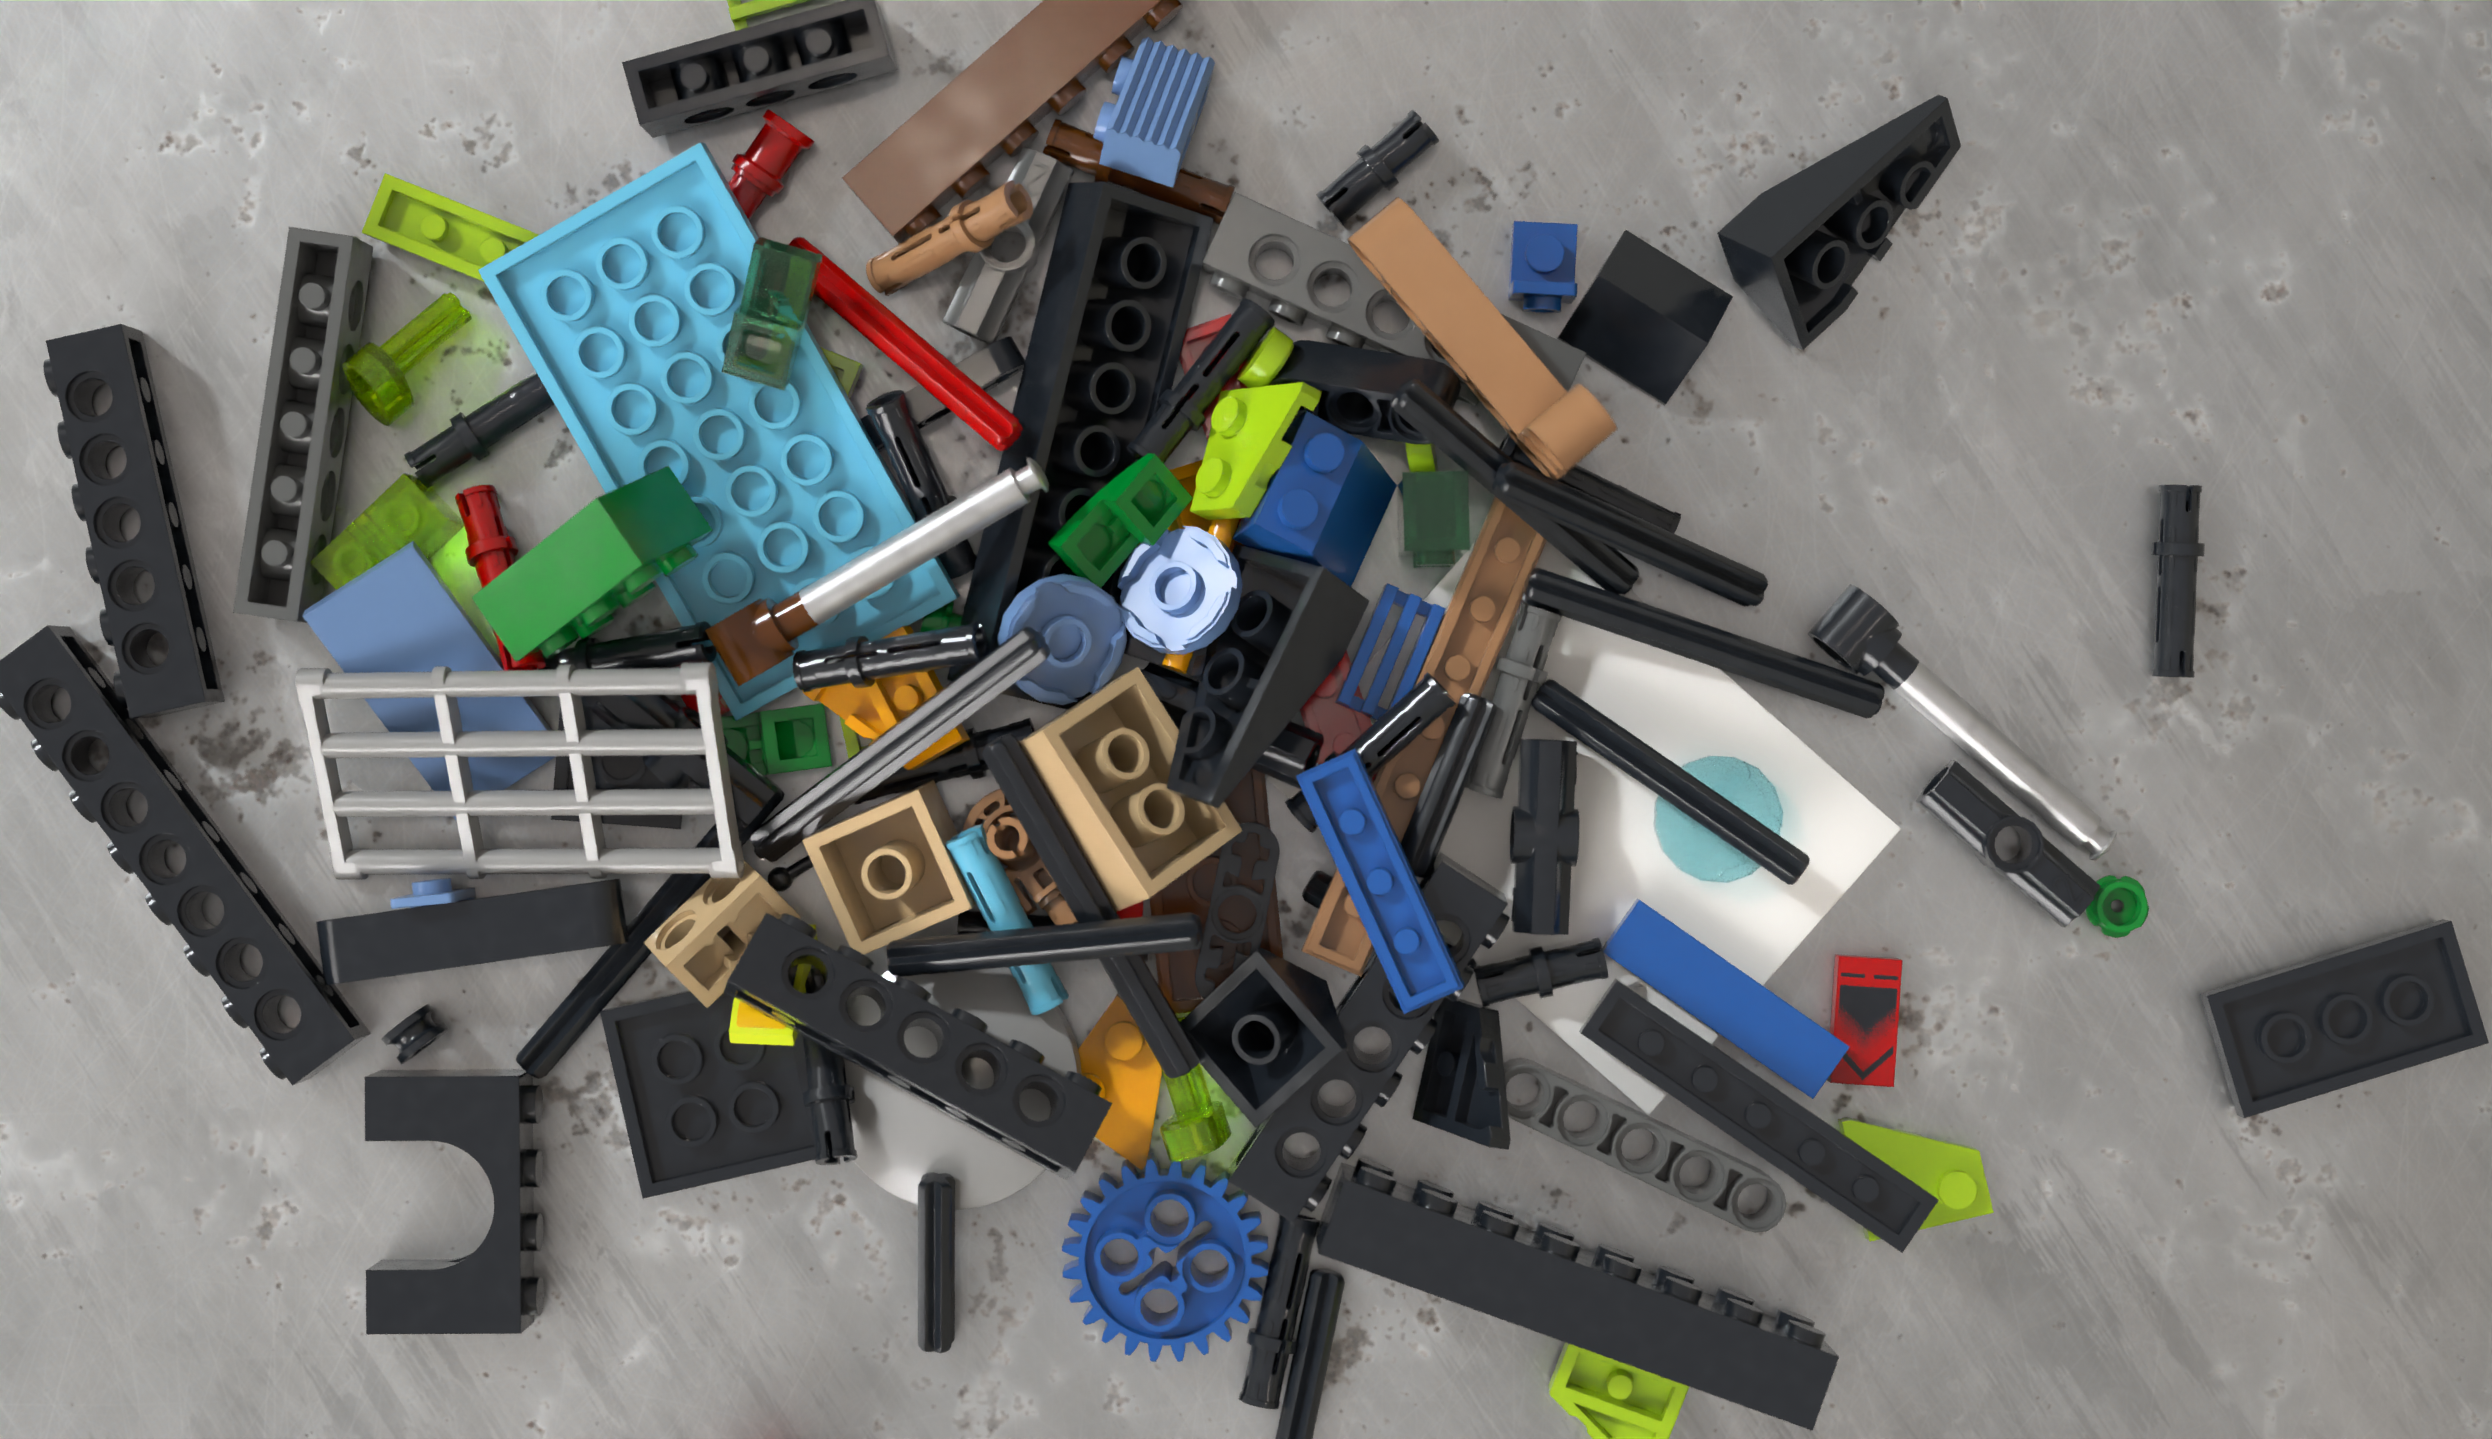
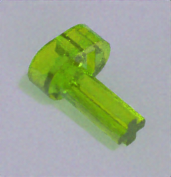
(379, 372)
(1198, 1122)

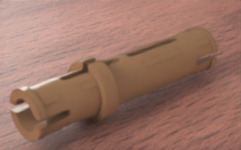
(967, 228)

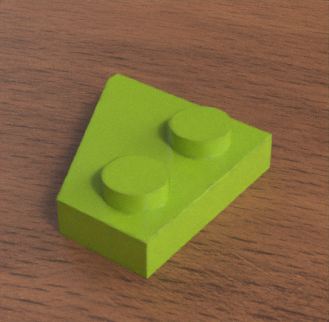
(1614, 1396)

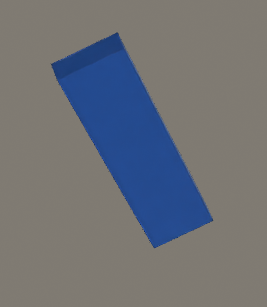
(1380, 881)
(1725, 998)

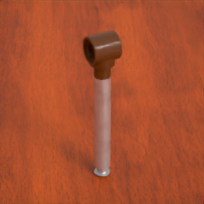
(768, 631)

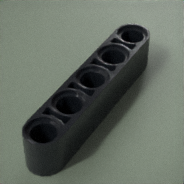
(472, 932)

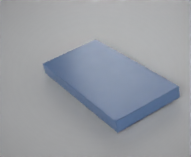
(410, 621)

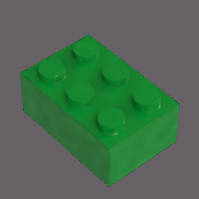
(594, 566)

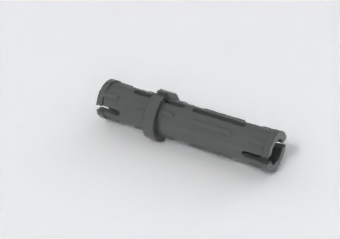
(1513, 696)

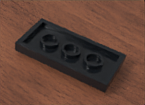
(2344, 1018)

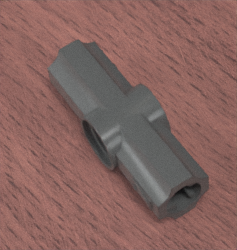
(993, 285)

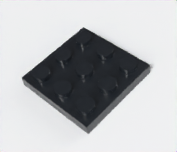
(700, 1103)

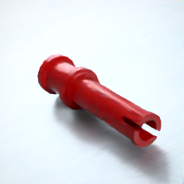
(766, 162)

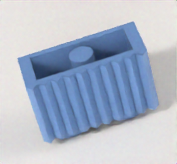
(1155, 111)

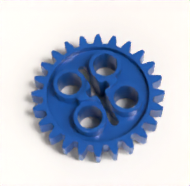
(1202, 1299)

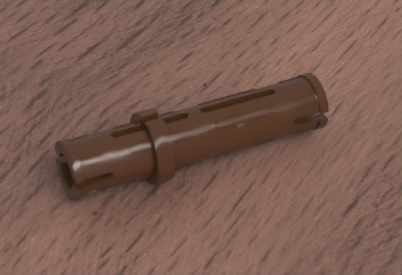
(1191, 191)

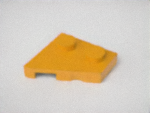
(1129, 1077)

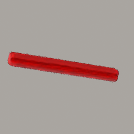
(913, 353)

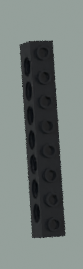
(212, 865)

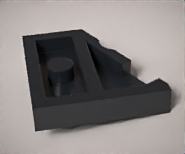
(1465, 1076)

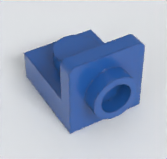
(1543, 265)

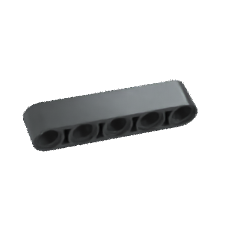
(1662, 1164)

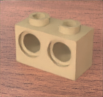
(713, 930)

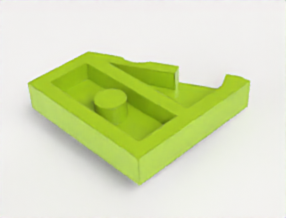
(1246, 447)
(1941, 1167)

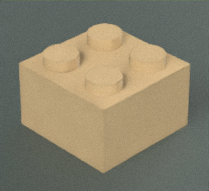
(890, 869)

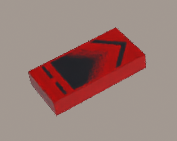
(1866, 1018)

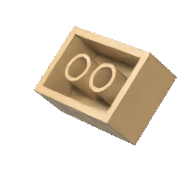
(1109, 779)

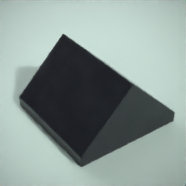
(1646, 317)
(1265, 1033)

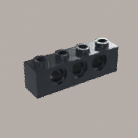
(759, 66)

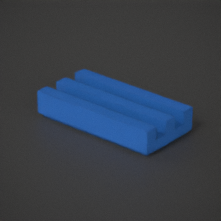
(1411, 606)

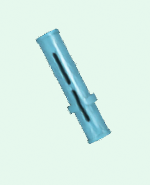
(1003, 911)

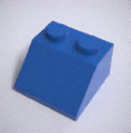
(1321, 500)

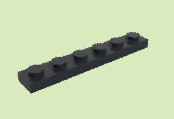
(1758, 1115)

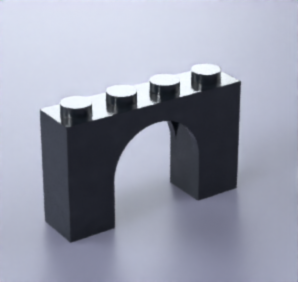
(492, 1121)

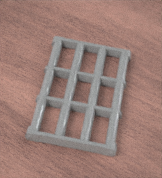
(574, 741)

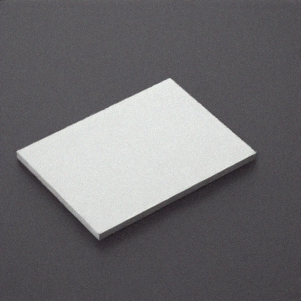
(1684, 715)

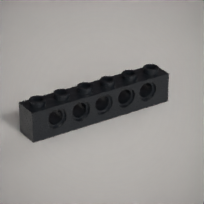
(162, 545)
(880, 1048)
(1289, 1182)

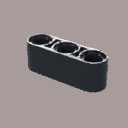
(1360, 386)

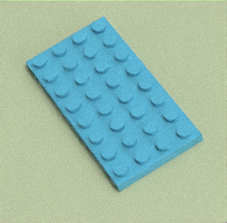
(631, 338)

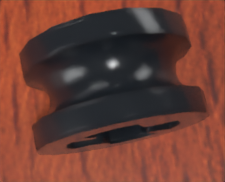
(414, 1034)

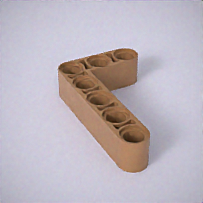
(1479, 343)

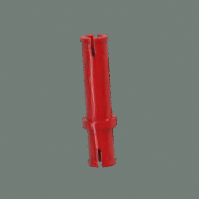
(491, 553)

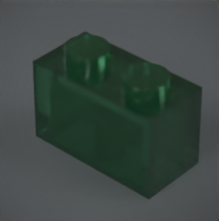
(1433, 517)

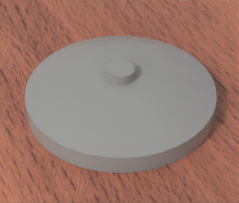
(906, 1138)

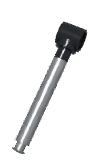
(1866, 639)

